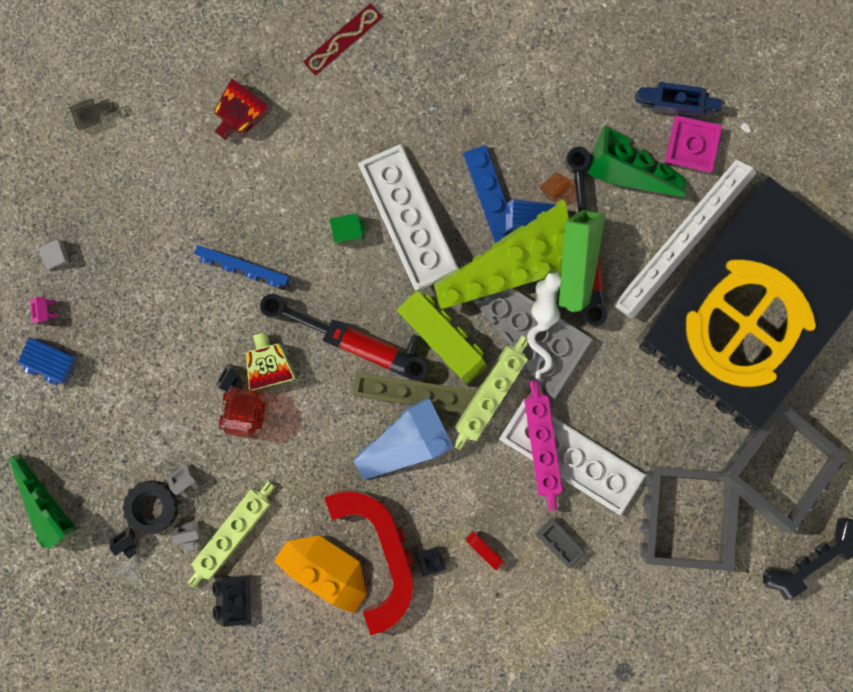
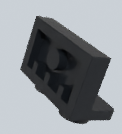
(232, 600)

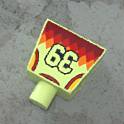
(267, 364)

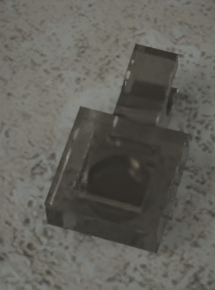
(88, 113)

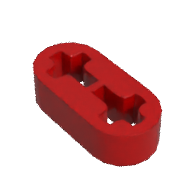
(484, 550)

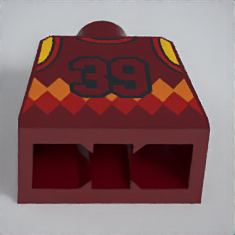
(238, 110)

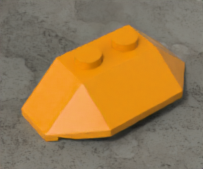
(324, 571)

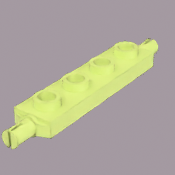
(491, 393)
(231, 534)

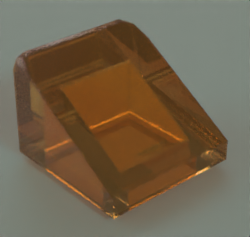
(554, 185)

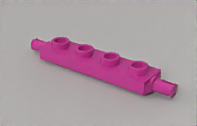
(543, 445)

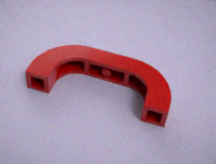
(356, 502)

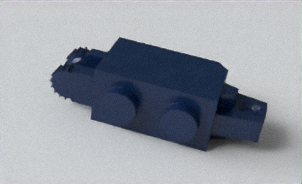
(677, 99)

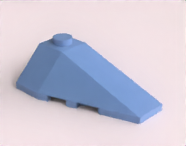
(410, 440)

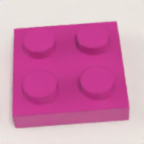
(692, 144)

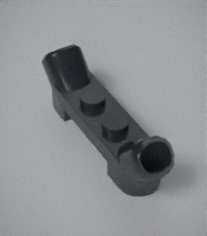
(791, 582)

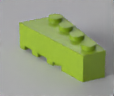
(442, 337)

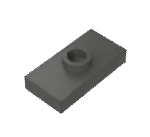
(560, 543)

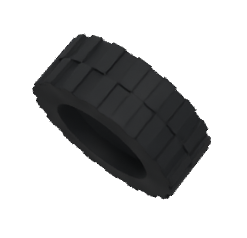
(139, 522)

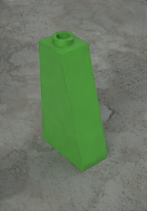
(580, 258)

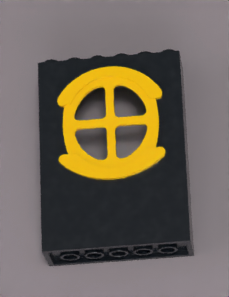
(792, 254)

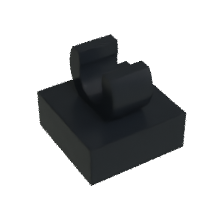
(228, 379)
(124, 542)
(430, 561)

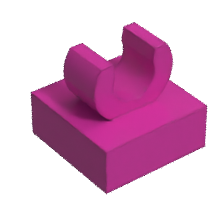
(39, 309)

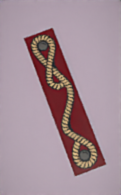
(342, 39)

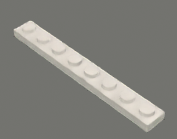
(684, 238)

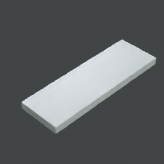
(408, 217)
(581, 462)

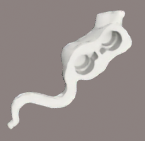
(545, 313)

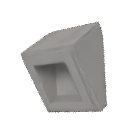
(54, 254)

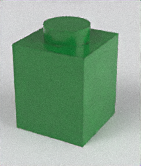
(347, 228)

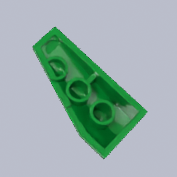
(624, 165)
(44, 512)

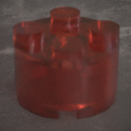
(242, 413)

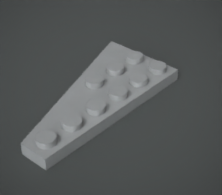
(512, 317)

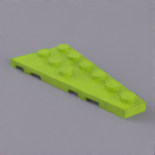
(513, 261)

